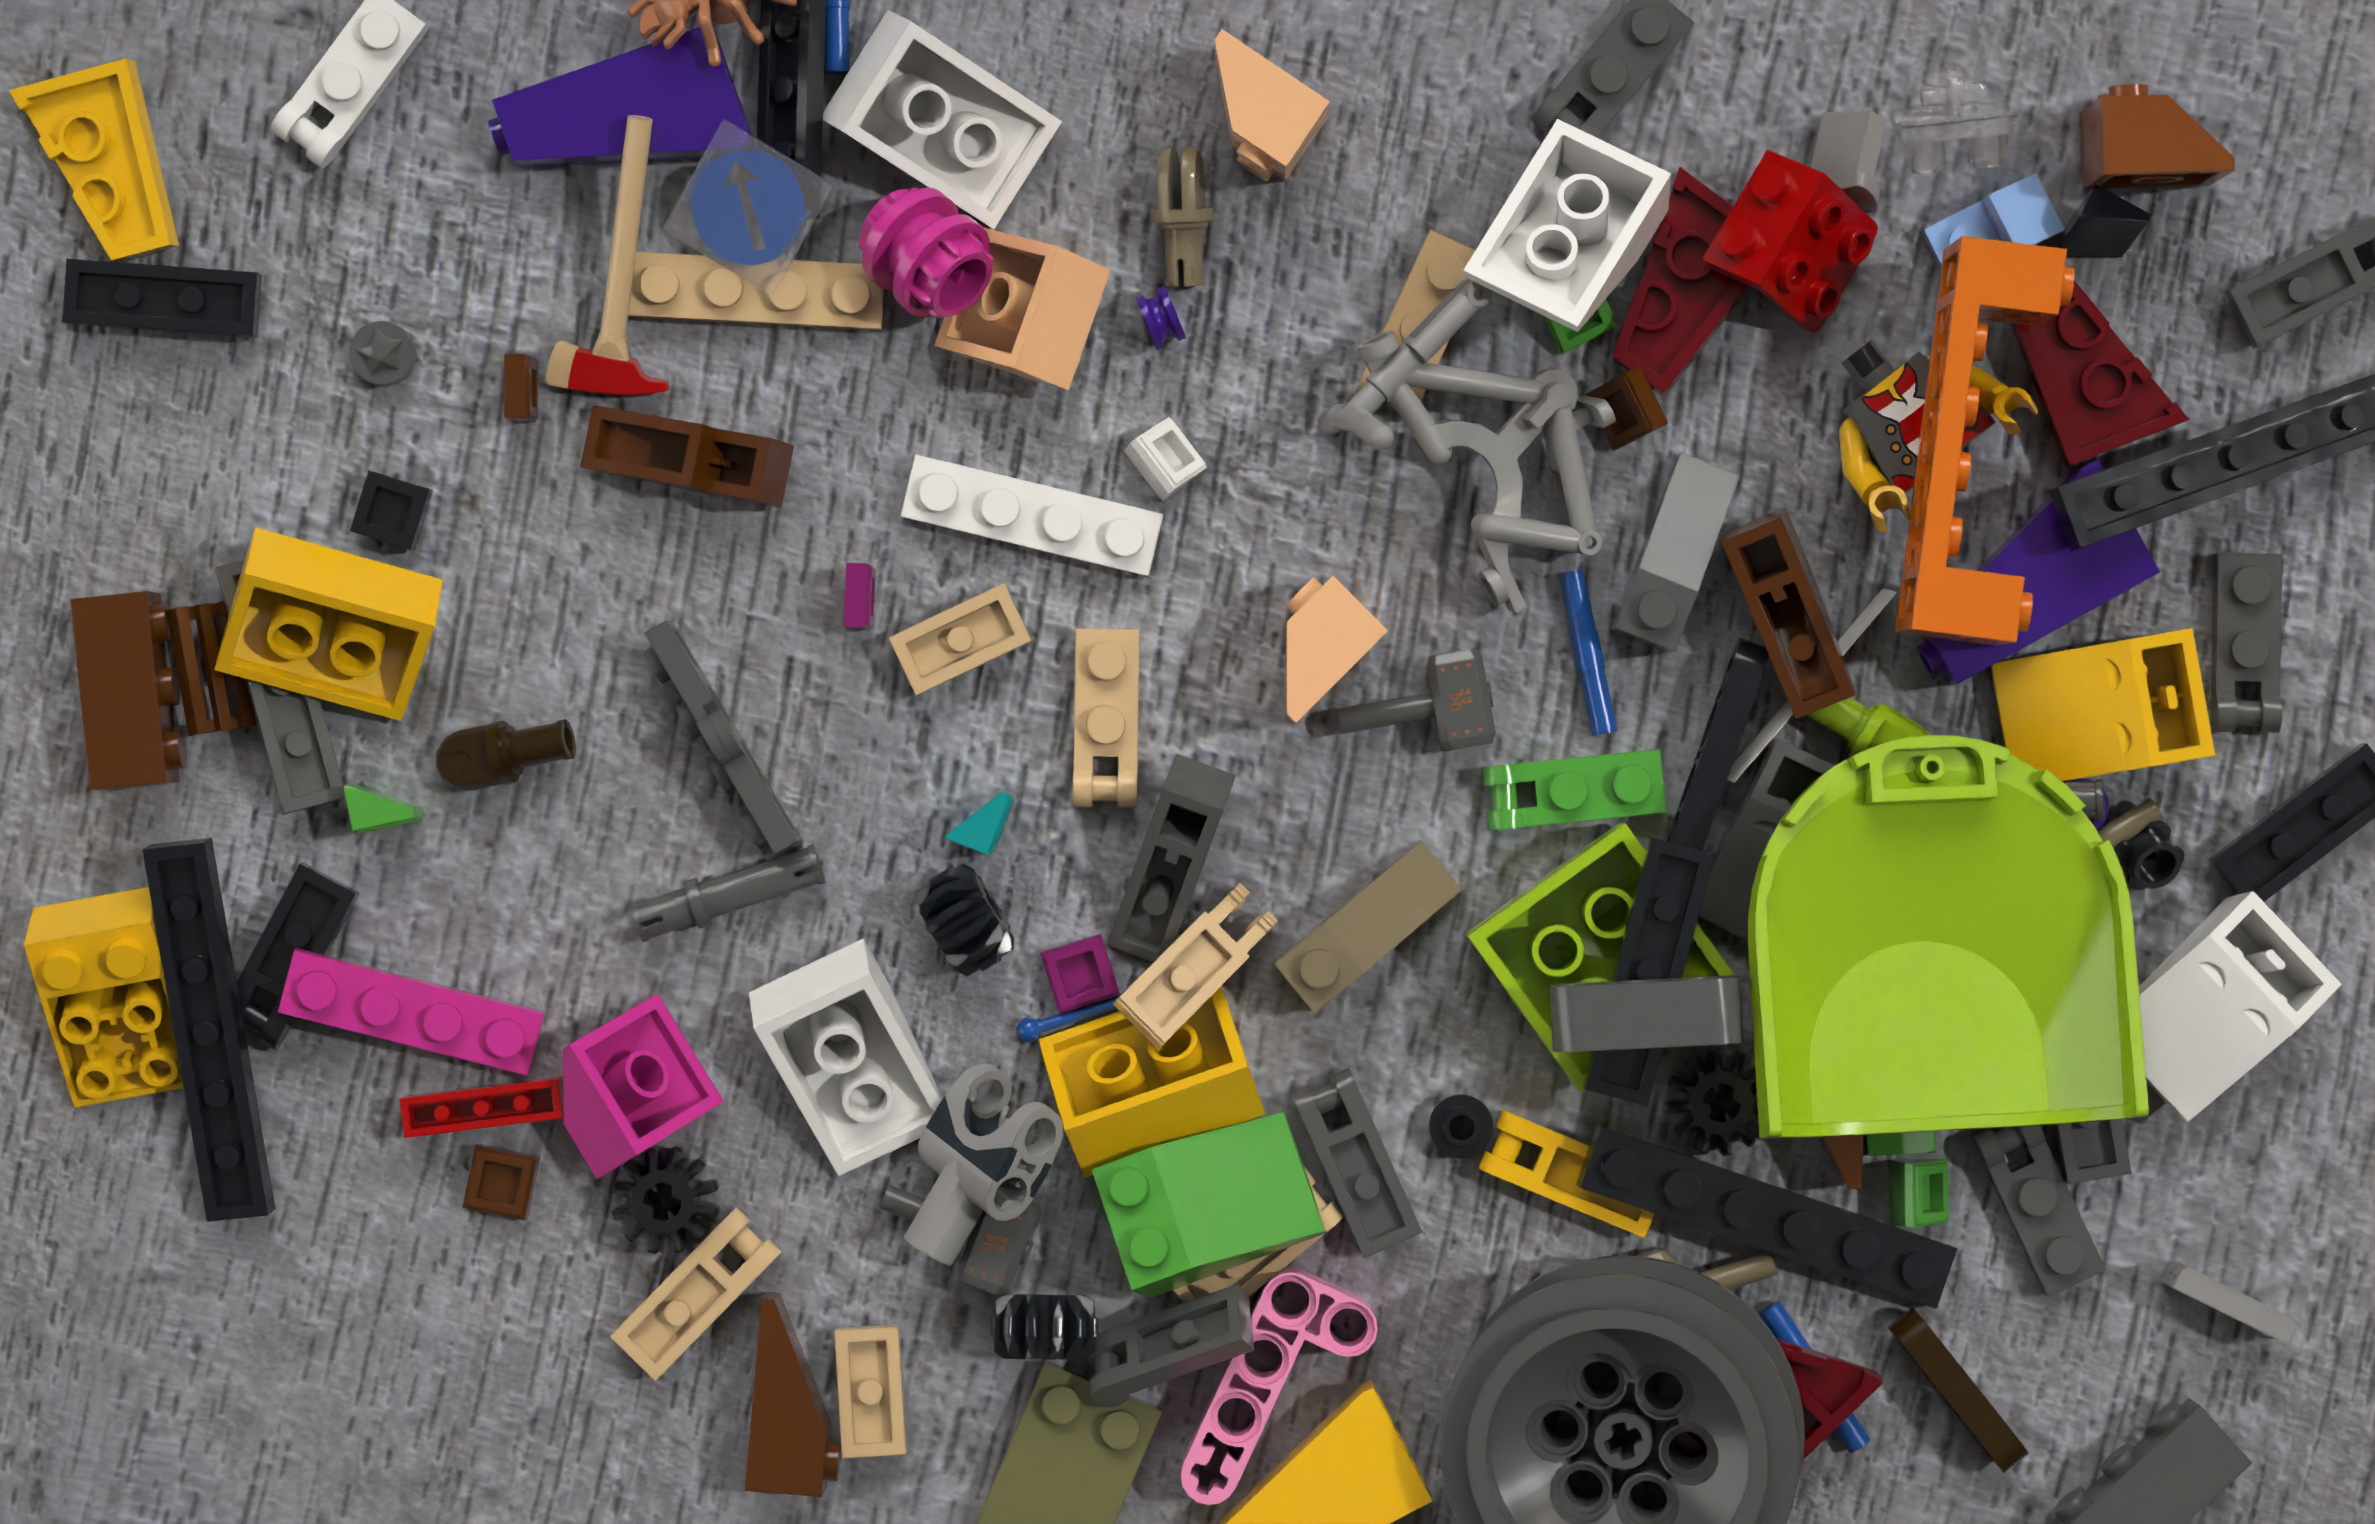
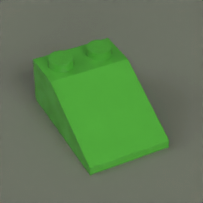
(1208, 1203)

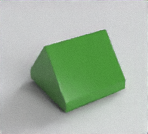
(1918, 1192)

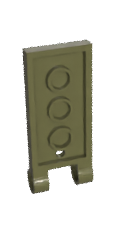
(1069, 1455)

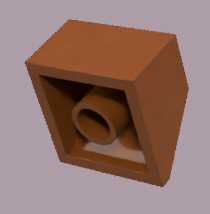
(2147, 143)

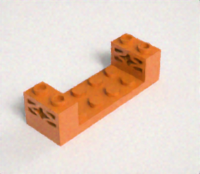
(1987, 283)

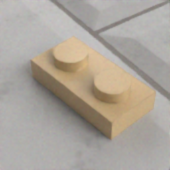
(960, 639)
(870, 1391)

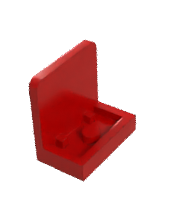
(1793, 239)

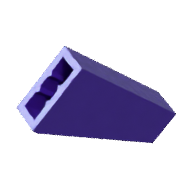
(585, 111)
(2060, 580)

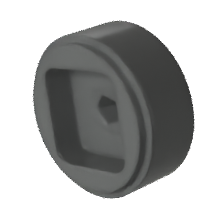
(383, 353)

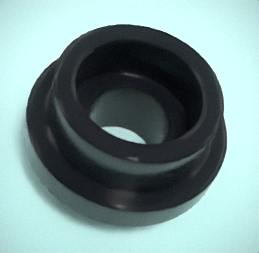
(1452, 1107)

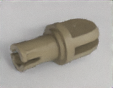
(1182, 214)

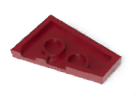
(1679, 295)
(2091, 383)

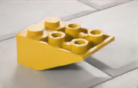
(2105, 706)
(105, 996)

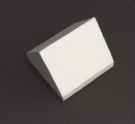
(1165, 458)

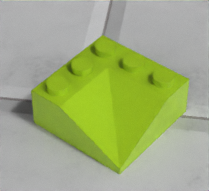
(1572, 932)

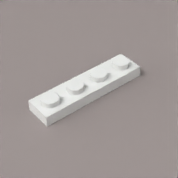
(1032, 515)

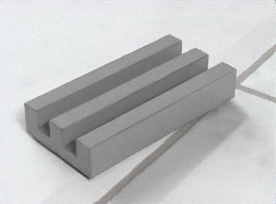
(2230, 1302)

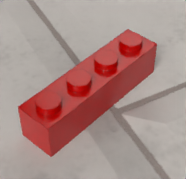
(482, 1107)

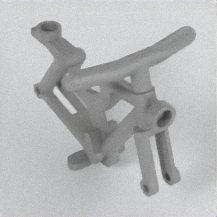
(1545, 406)

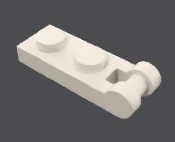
(350, 78)

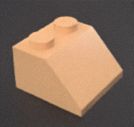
(1266, 109)
(1031, 312)
(1324, 642)

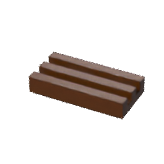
(188, 672)

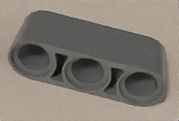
(1646, 1014)

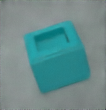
(985, 826)

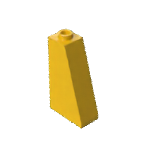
(1341, 1473)

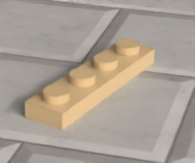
(706, 291)

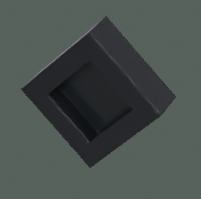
(391, 510)

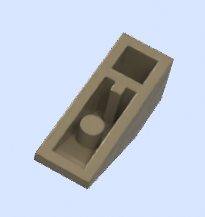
(1366, 927)

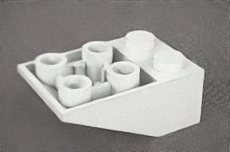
(2226, 1002)

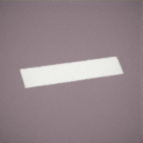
(1785, 711)

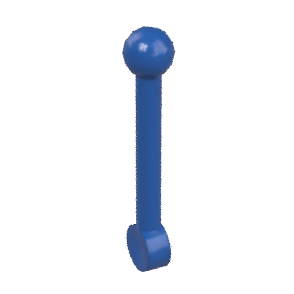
(1030, 1029)

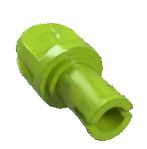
(1866, 726)

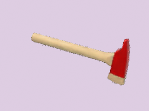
(608, 364)

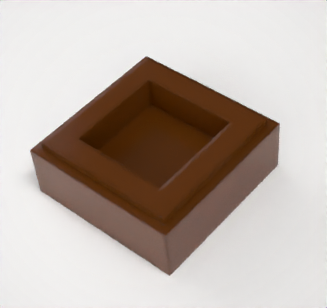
(520, 388)
(1633, 406)
(501, 1182)

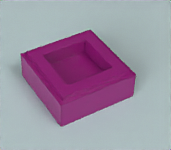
(859, 596)
(1080, 973)

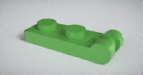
(1577, 789)

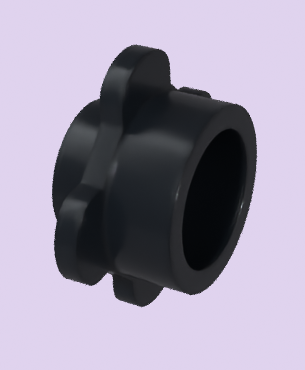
(2150, 857)

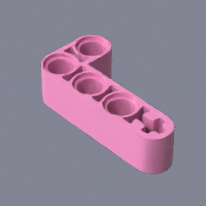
(1263, 1388)

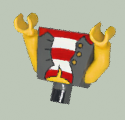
(1885, 424)

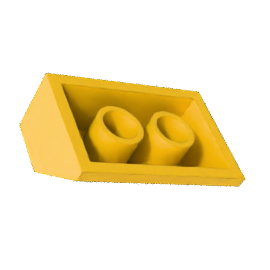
(329, 624)
(1129, 1096)

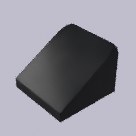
(2103, 225)

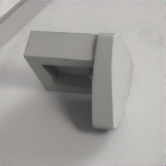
(1849, 153)

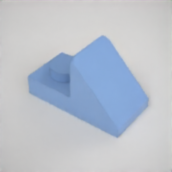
(2011, 214)

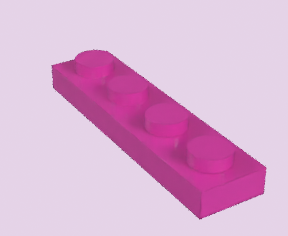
(411, 1011)

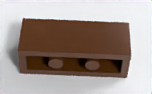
(127, 690)

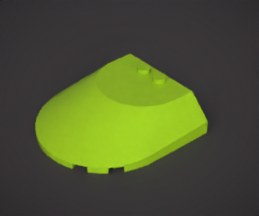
(1941, 952)

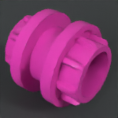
(926, 252)

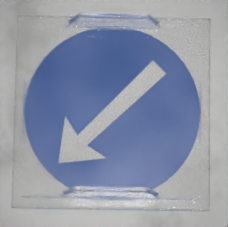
(748, 207)

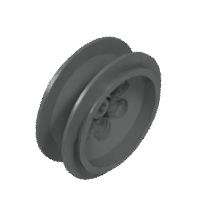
(1642, 1321)

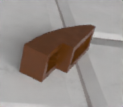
(687, 456)

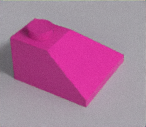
(632, 1086)

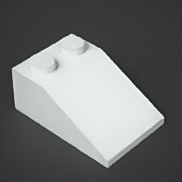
(941, 118)
(1571, 226)
(847, 1056)

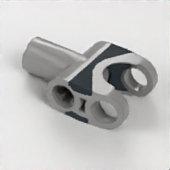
(979, 1162)

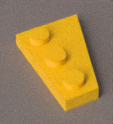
(107, 151)

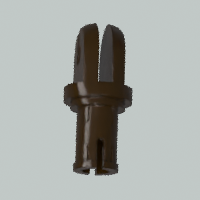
(499, 753)

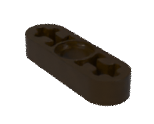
(1958, 1390)

